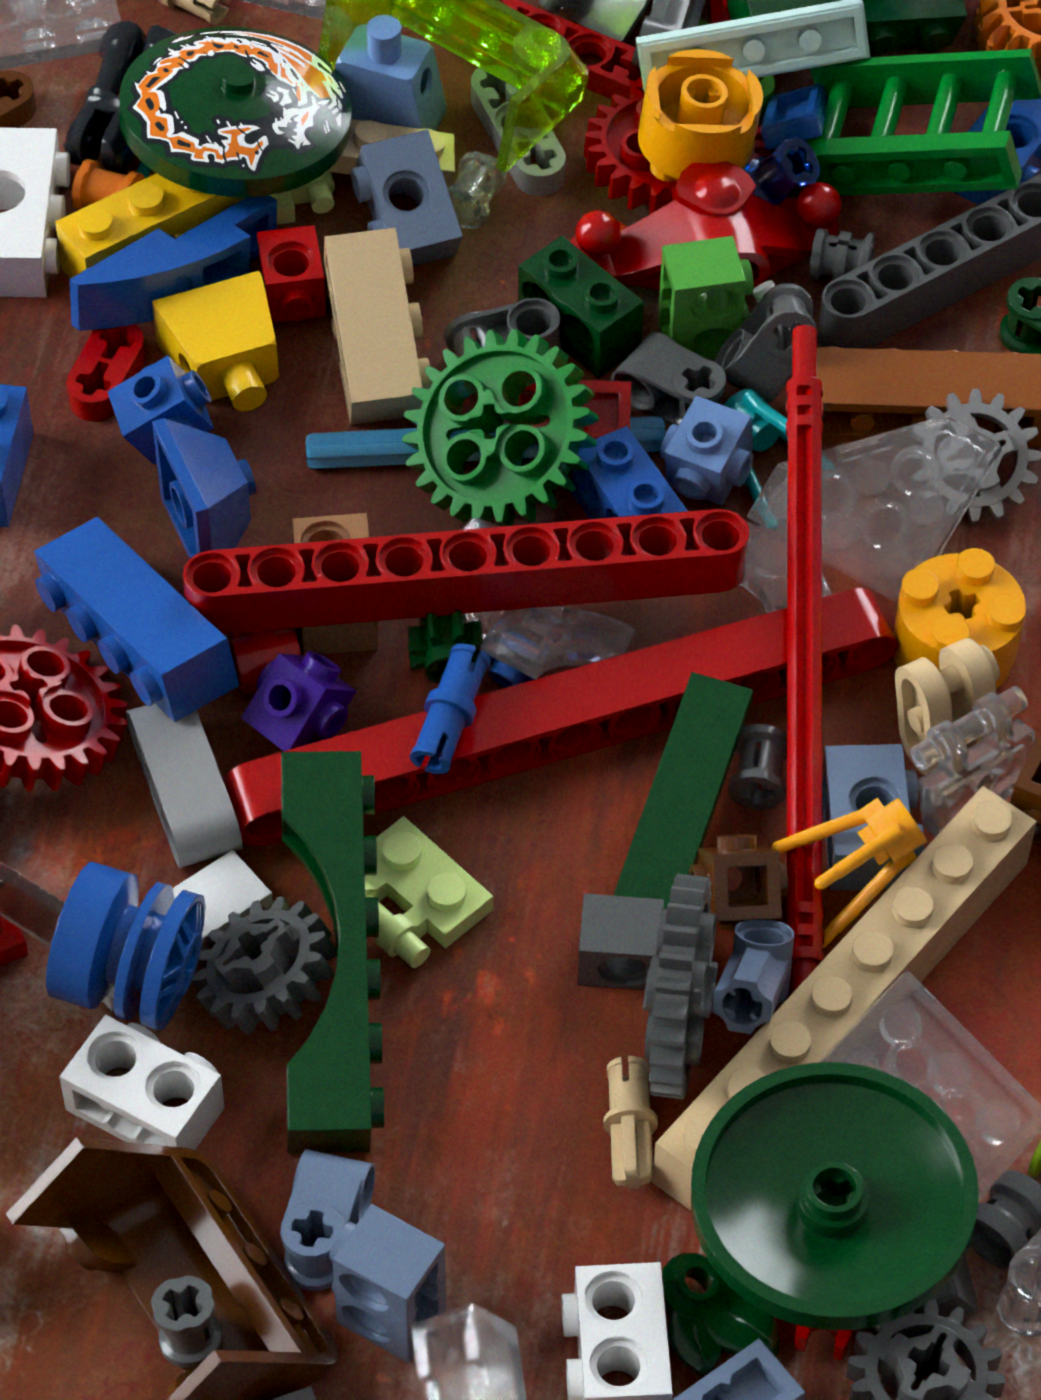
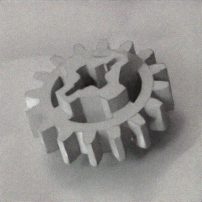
(1012, 441)

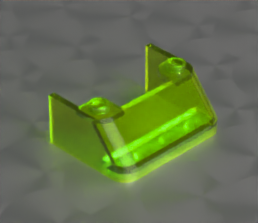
(494, 39)

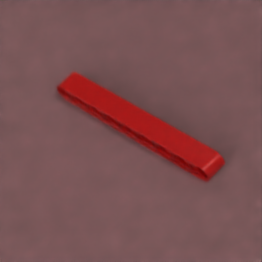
(468, 570)

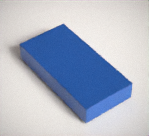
(794, 115)

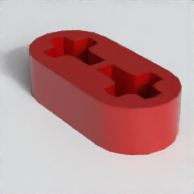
(95, 366)

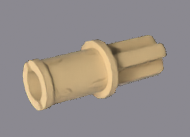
(630, 1123)

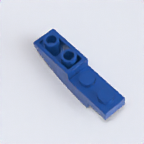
(158, 266)

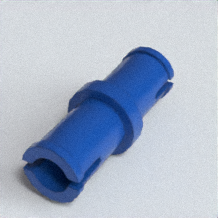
(450, 709)

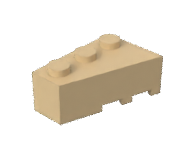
(374, 324)

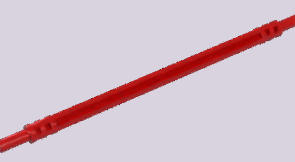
(804, 651)

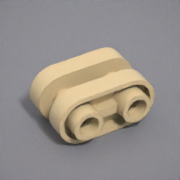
(932, 695)

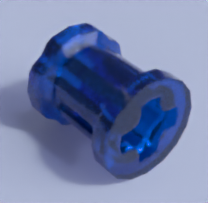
(788, 168)

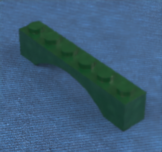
(330, 1074)

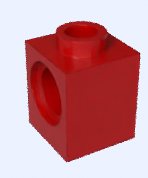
(292, 273)

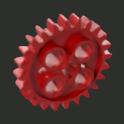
(617, 158)
(54, 712)

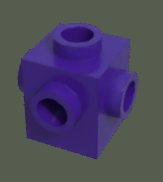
(299, 700)

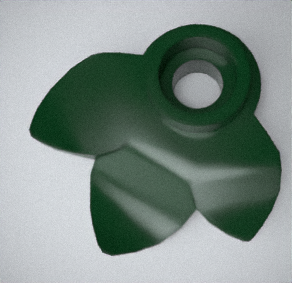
(710, 1320)

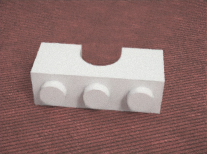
(29, 188)

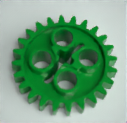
(499, 376)

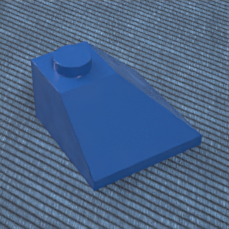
(202, 486)

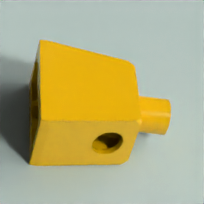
(222, 336)

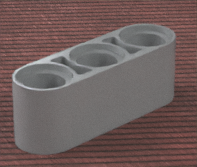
(184, 785)

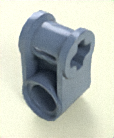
(323, 1199)

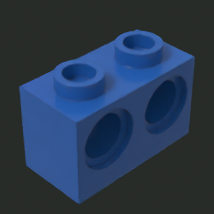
(622, 480)

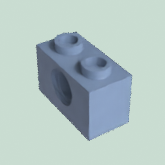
(409, 168)
(849, 782)

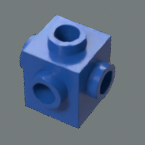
(155, 394)

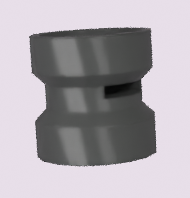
(1007, 1218)

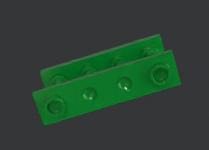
(930, 160)

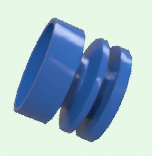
(111, 941)

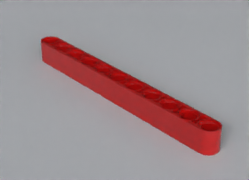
(577, 710)

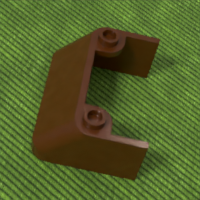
(173, 1216)

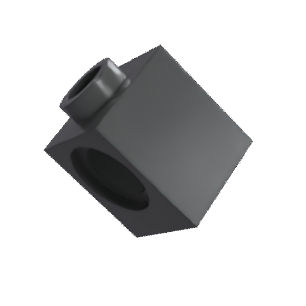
(617, 940)

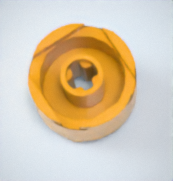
(698, 113)
(957, 600)

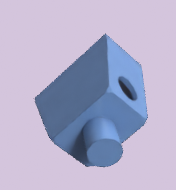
(392, 76)

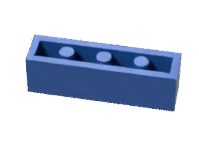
(135, 619)

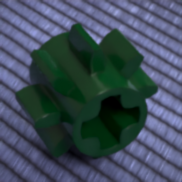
(434, 638)

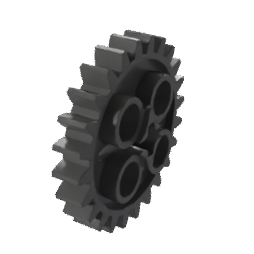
(680, 986)

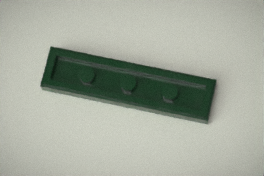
(685, 787)

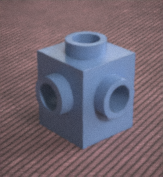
(708, 451)

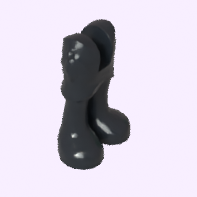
(97, 124)

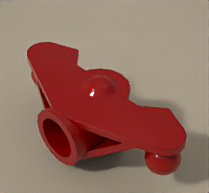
(711, 204)

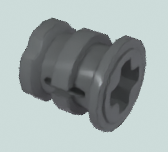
(839, 254)

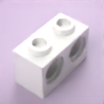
(133, 1102)
(628, 1344)

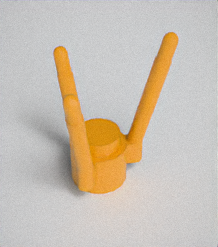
(888, 836)

